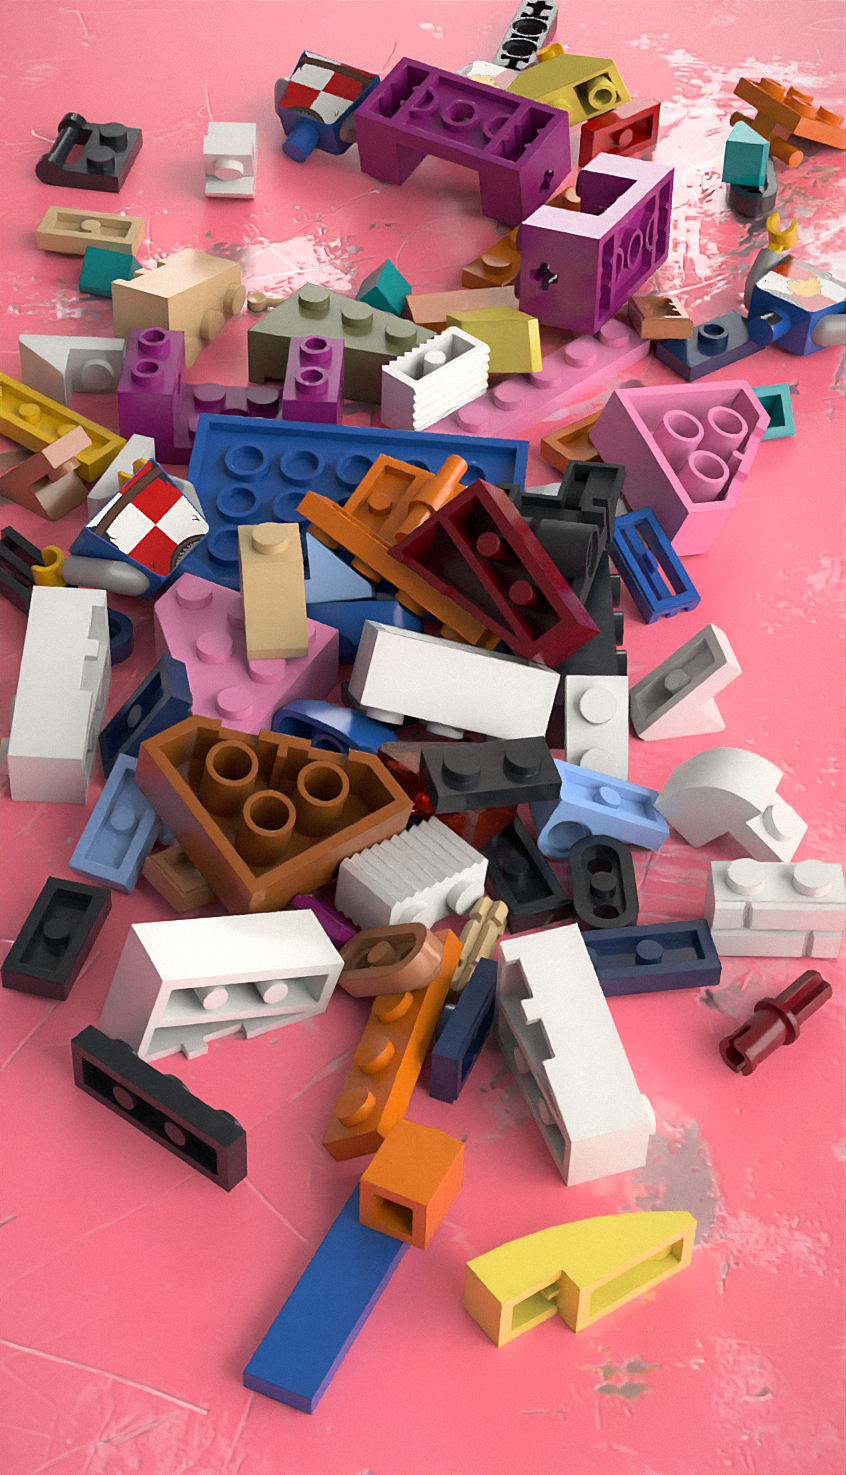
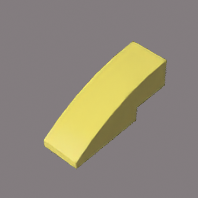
(575, 1271)

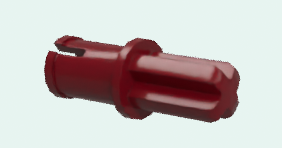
(774, 1023)

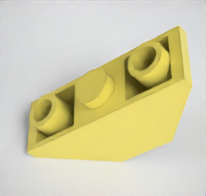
(575, 84)

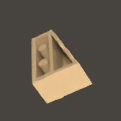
(183, 294)

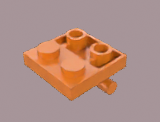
(786, 113)
(401, 496)

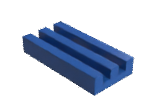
(640, 568)

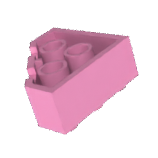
(683, 453)
(205, 630)

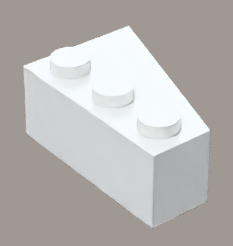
(59, 697)
(217, 977)

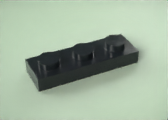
(160, 1107)

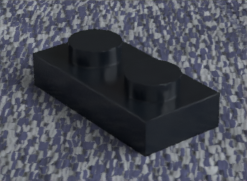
(490, 774)
(56, 938)

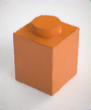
(411, 1182)

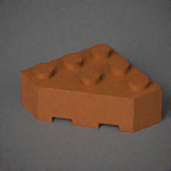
(266, 808)

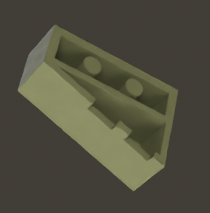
(369, 337)

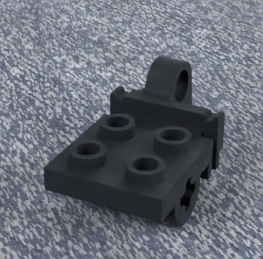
(575, 521)

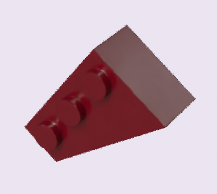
(499, 573)

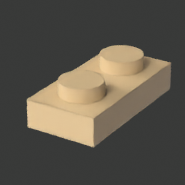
(72, 230)

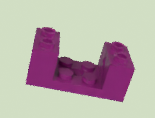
(509, 140)
(593, 260)
(163, 407)

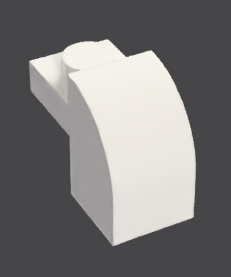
(231, 159)
(736, 794)

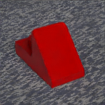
(621, 130)

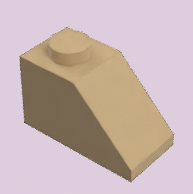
(272, 591)

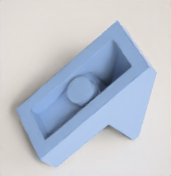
(332, 577)

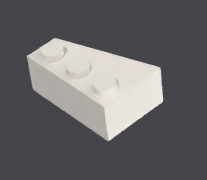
(569, 1056)

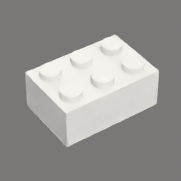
(450, 685)

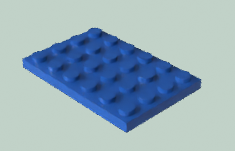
(264, 468)

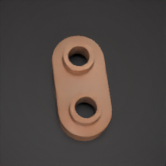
(390, 960)

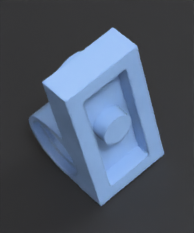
(596, 806)
(119, 832)

